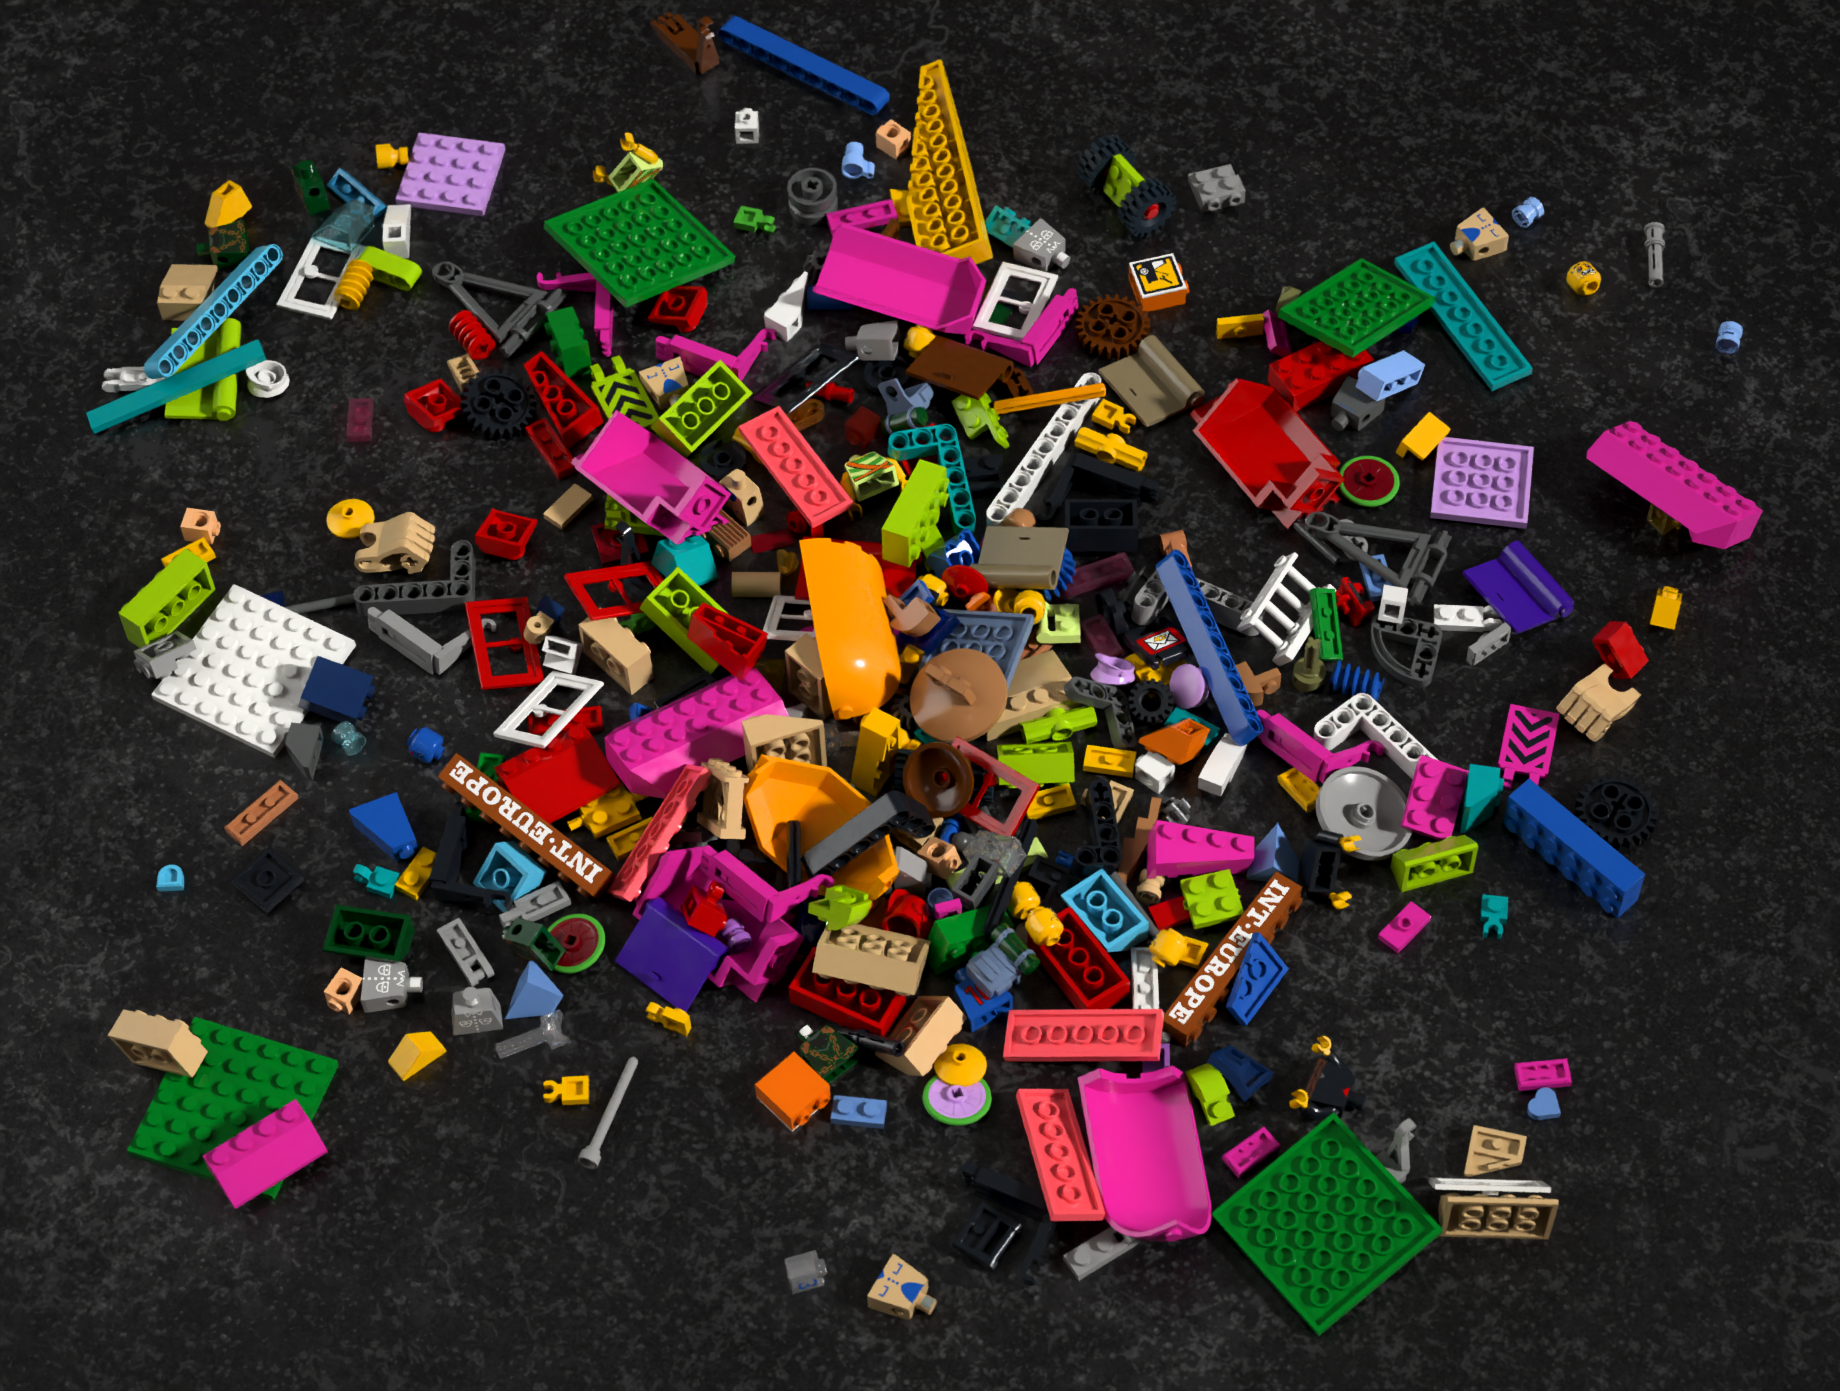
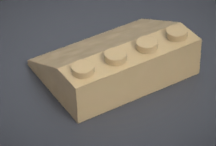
(1033, 693)
(784, 738)
(872, 958)
(1497, 1216)

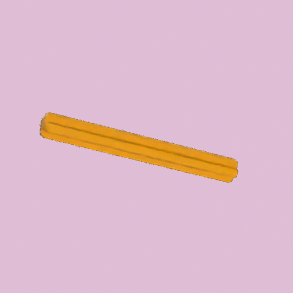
(1050, 398)

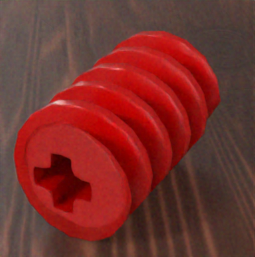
(471, 335)

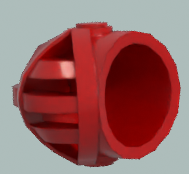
(907, 915)

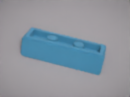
(349, 188)

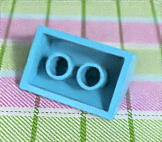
(1107, 912)

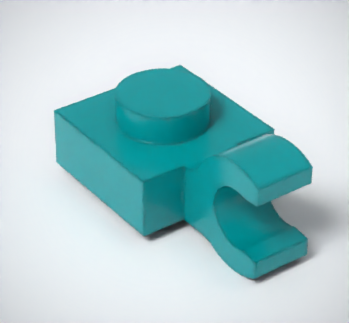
(378, 882)

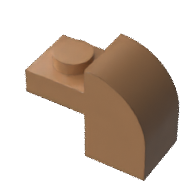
(913, 619)
(1260, 684)

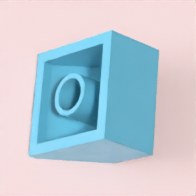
(510, 870)

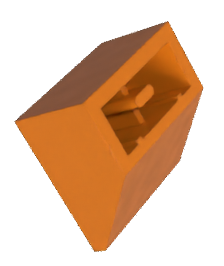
(1178, 741)

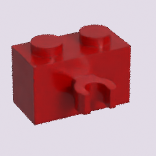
(1620, 650)
(704, 909)

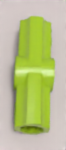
(1058, 724)

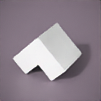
(562, 654)

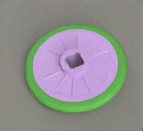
(956, 1103)

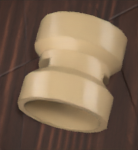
(1149, 889)

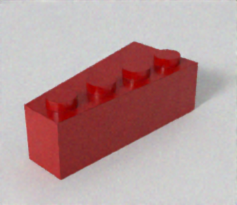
(565, 403)

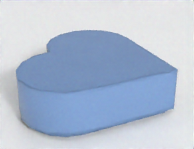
(1544, 1105)

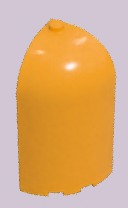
(851, 626)

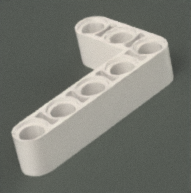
(1367, 722)

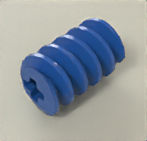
(1354, 680)

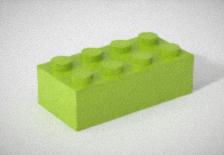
(701, 409)
(915, 513)
(167, 599)
(672, 609)

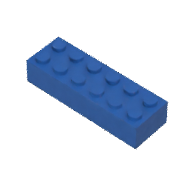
(1573, 848)

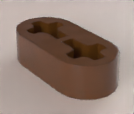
(1023, 385)

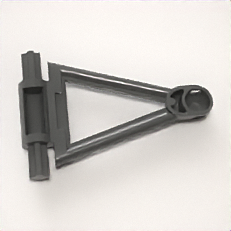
(521, 324)
(1419, 568)

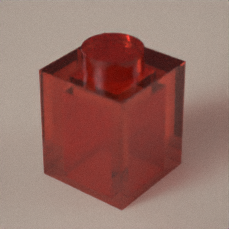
(862, 427)

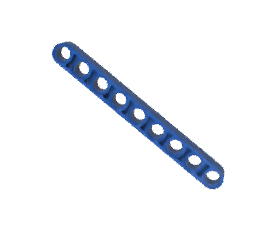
(804, 65)
(1209, 648)

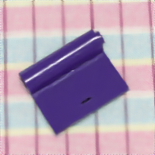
(1520, 589)
(673, 951)

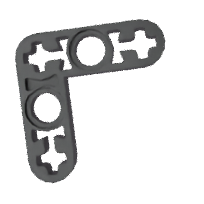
(1112, 701)

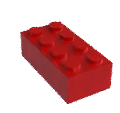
(1314, 373)
(1082, 966)
(843, 1002)

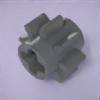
(1175, 811)

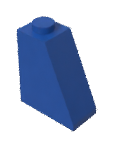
(386, 826)

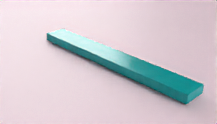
(176, 386)

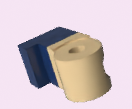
(548, 616)

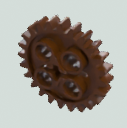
(1112, 326)

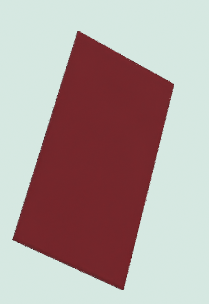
(771, 540)

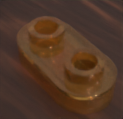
(802, 415)

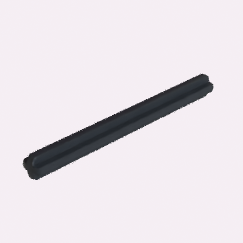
(1007, 884)

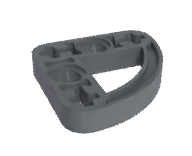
(1423, 643)

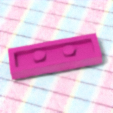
(863, 216)

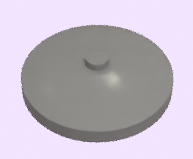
(1364, 805)

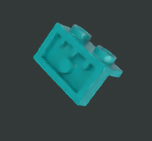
(1005, 226)

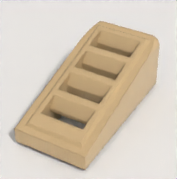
(462, 374)

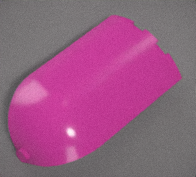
(1146, 1154)

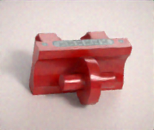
(1350, 601)

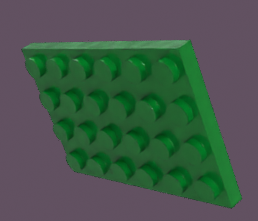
(1356, 307)

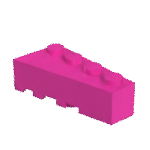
(1193, 850)

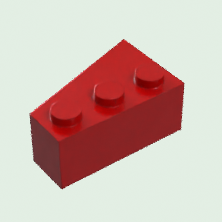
(727, 639)

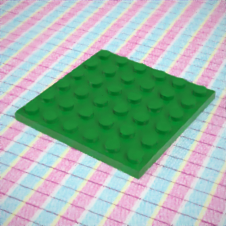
(639, 242)
(231, 1091)
(1326, 1223)

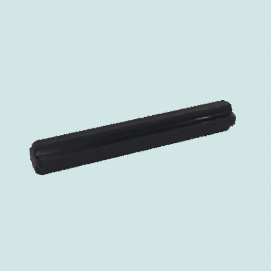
(793, 857)

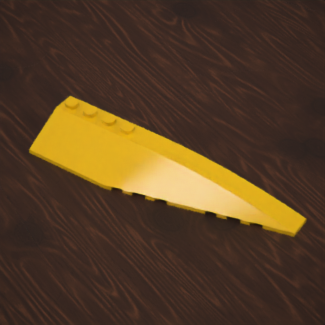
(942, 186)

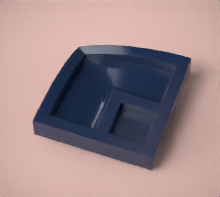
(1240, 1070)

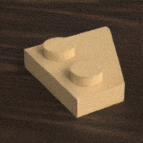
(1493, 1151)

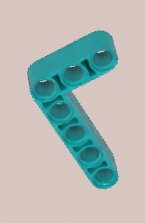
(942, 450)

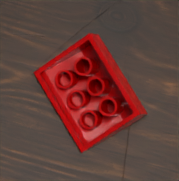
(560, 776)

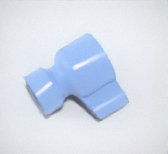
(854, 164)

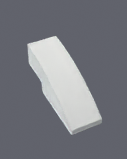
(1221, 765)

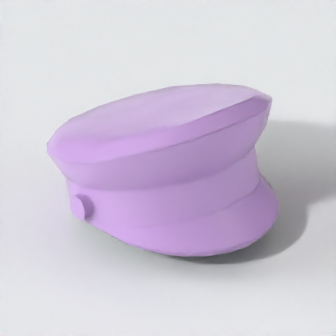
(1113, 671)
(1188, 686)

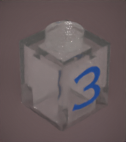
(805, 1271)

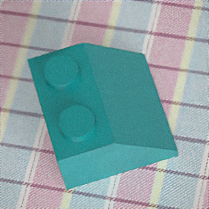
(691, 557)
(1481, 795)

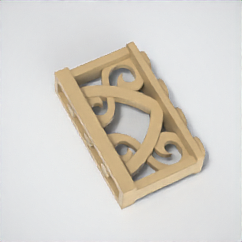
(717, 818)

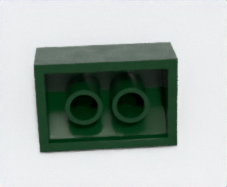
(369, 934)

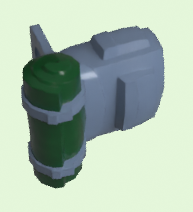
(907, 408)
(1002, 962)

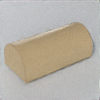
(756, 584)

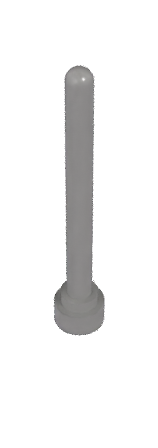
(590, 1155)

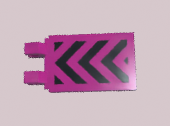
(1527, 743)

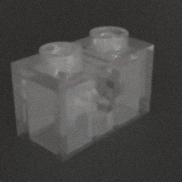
(998, 848)

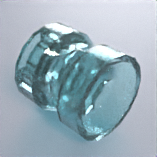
(351, 741)

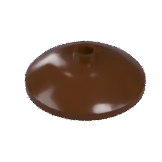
(925, 780)

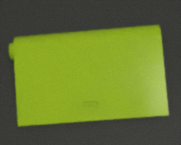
(219, 398)

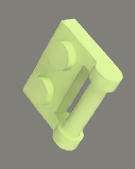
(1066, 624)

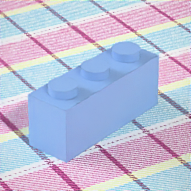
(1389, 375)

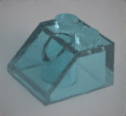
(346, 226)

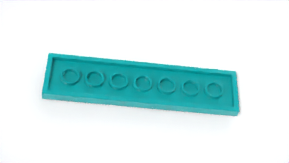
(1464, 317)

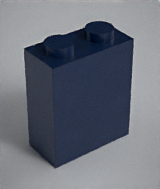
(337, 691)

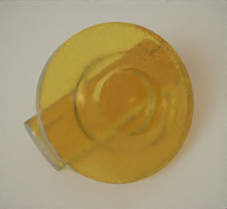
(786, 562)

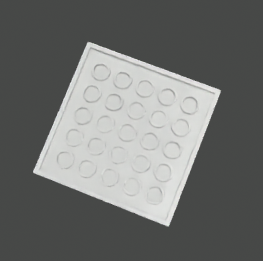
(250, 669)

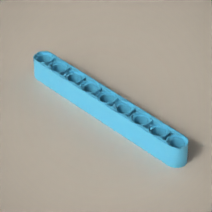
(213, 312)

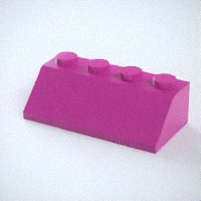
(265, 1154)

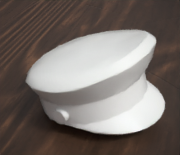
(267, 379)

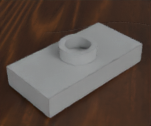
(1488, 644)

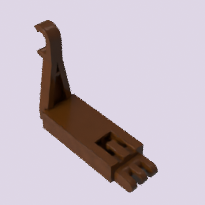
(691, 46)

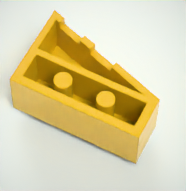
(876, 751)

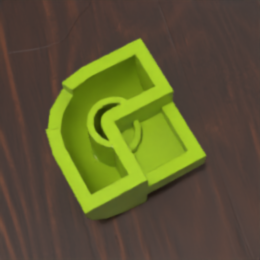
(841, 907)

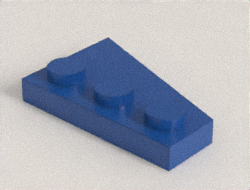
(1255, 980)

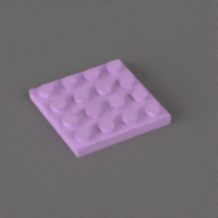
(450, 174)
(1482, 482)

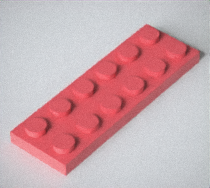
(795, 467)
(659, 832)
(1083, 1035)
(1060, 1155)

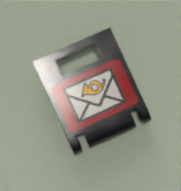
(1158, 640)

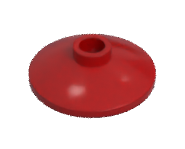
(964, 582)

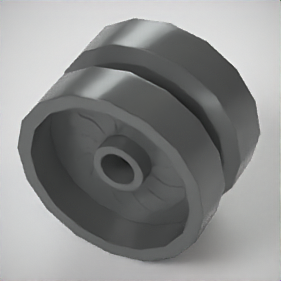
(811, 196)

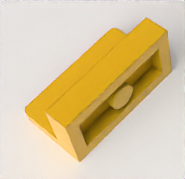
(1423, 437)

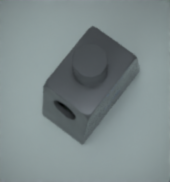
(1353, 407)
(973, 887)

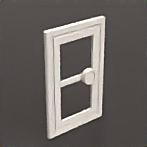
(306, 269)
(1033, 310)
(775, 614)
(507, 728)
(1489, 1186)

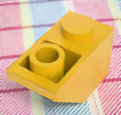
(227, 205)
(1666, 607)

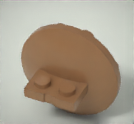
(958, 695)

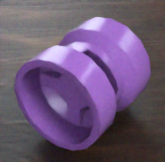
(736, 937)

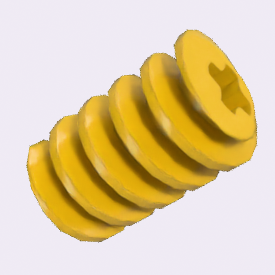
(354, 284)

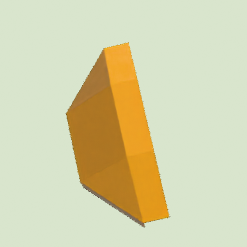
(822, 803)

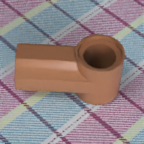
(1172, 541)

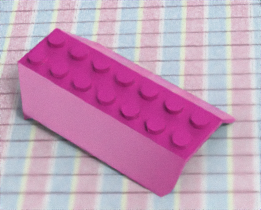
(901, 280)
(1675, 485)
(690, 730)

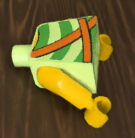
(634, 169)
(870, 476)

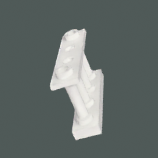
(1296, 631)

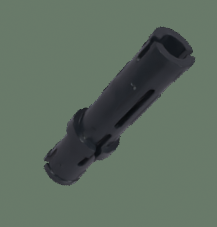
(864, 1039)

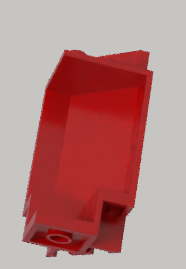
(1269, 450)

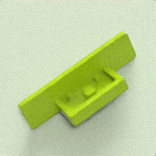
(978, 417)

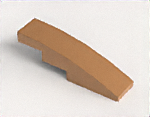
(1135, 849)

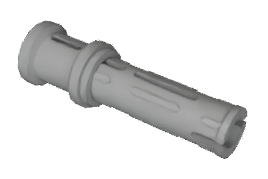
(1654, 246)

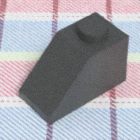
(304, 746)

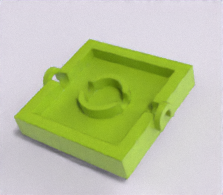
(1211, 898)

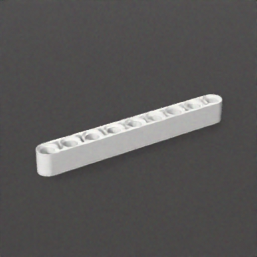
(1042, 455)

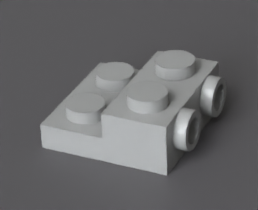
(1217, 188)
(159, 657)

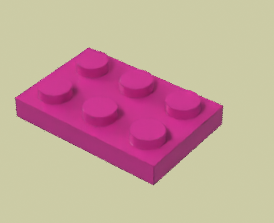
(1434, 798)

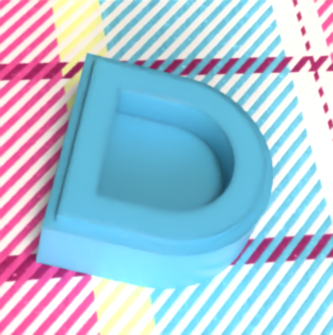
(170, 879)

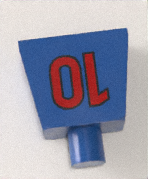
(976, 1005)

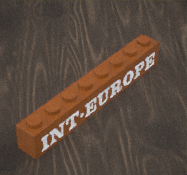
(525, 825)
(1218, 974)

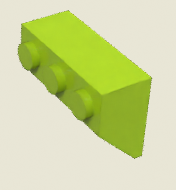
(1039, 762)
(1434, 862)

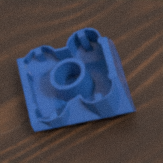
(959, 550)

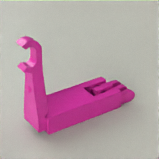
(603, 304)
(1039, 337)
(700, 358)
(1305, 752)
(752, 891)

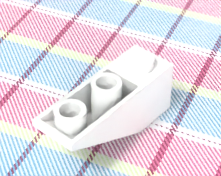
(397, 230)
(788, 311)

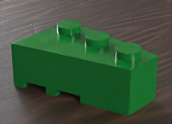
(568, 342)
(959, 938)

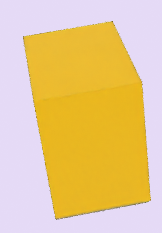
(415, 1053)

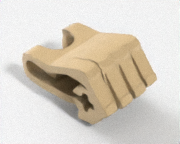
(396, 544)
(1595, 704)

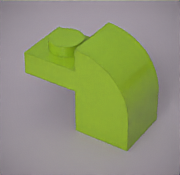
(1212, 1091)

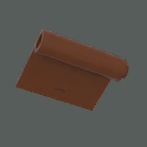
(960, 367)

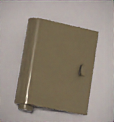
(1153, 383)
(1022, 557)

